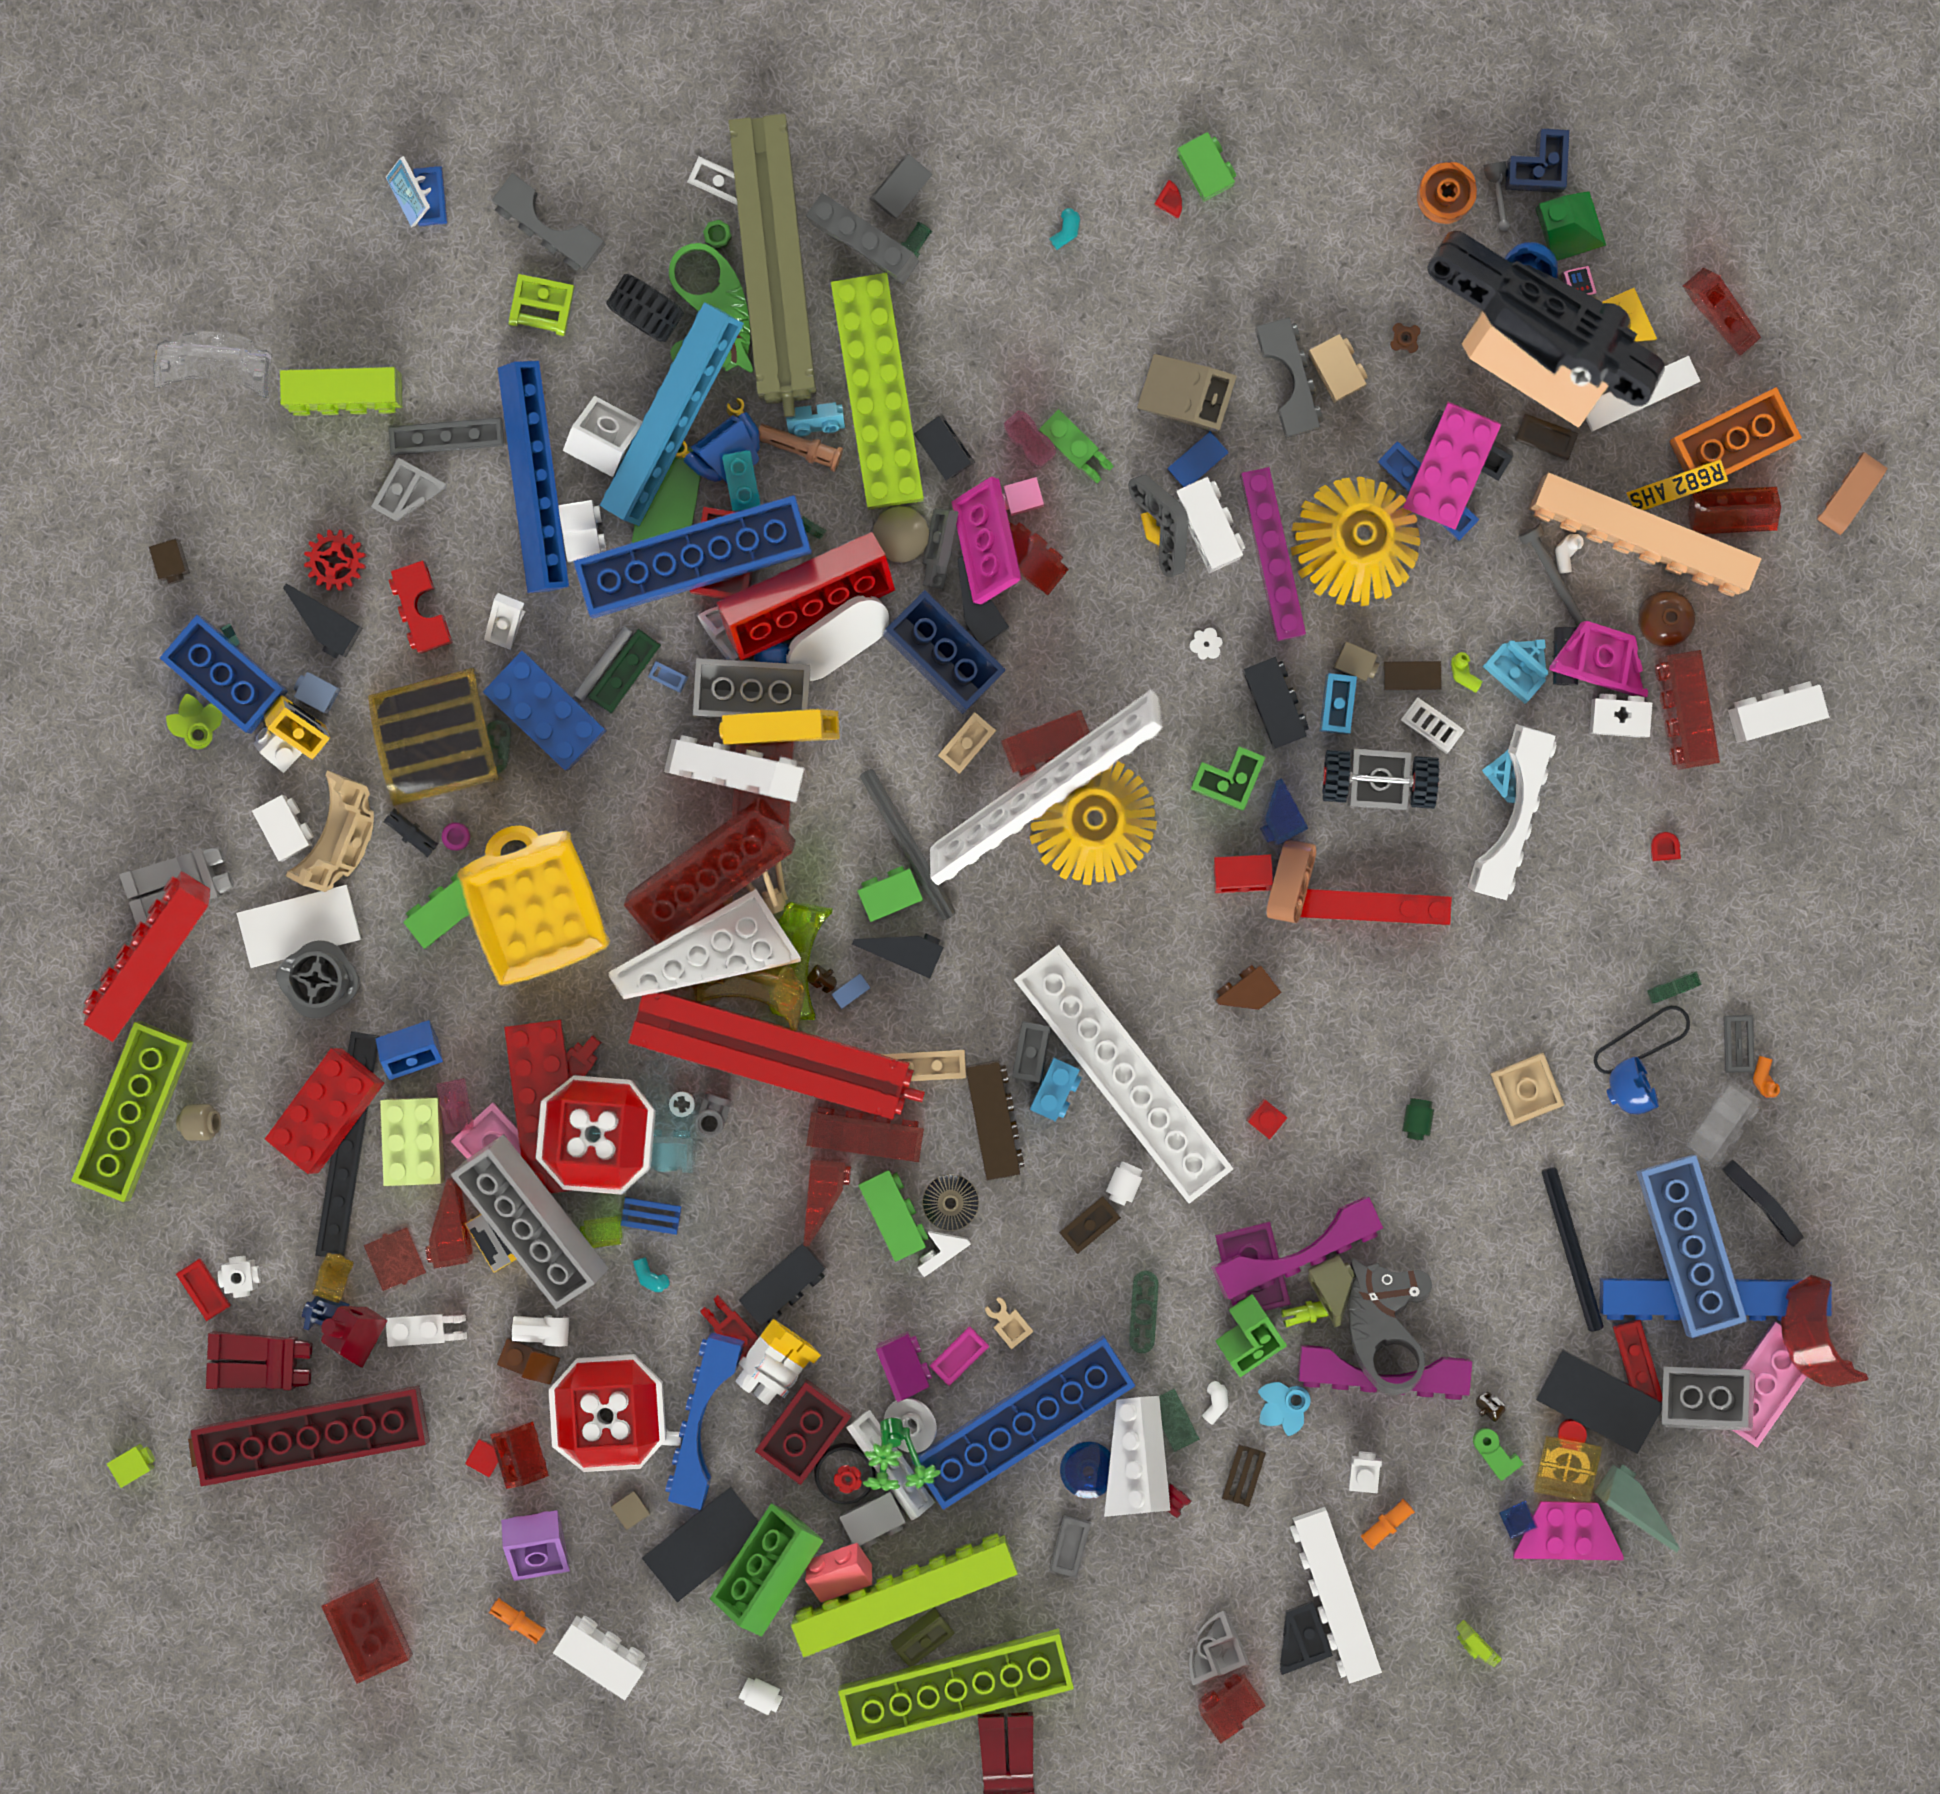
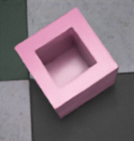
(1023, 496)

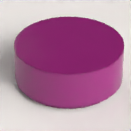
(456, 836)

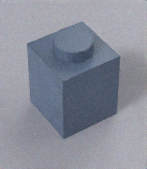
(316, 692)

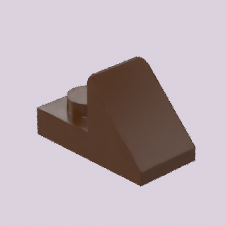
(528, 1361)

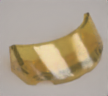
(771, 986)

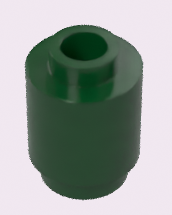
(1418, 1119)

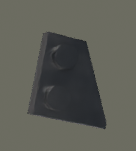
(1302, 1639)

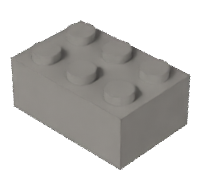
(1708, 1398)

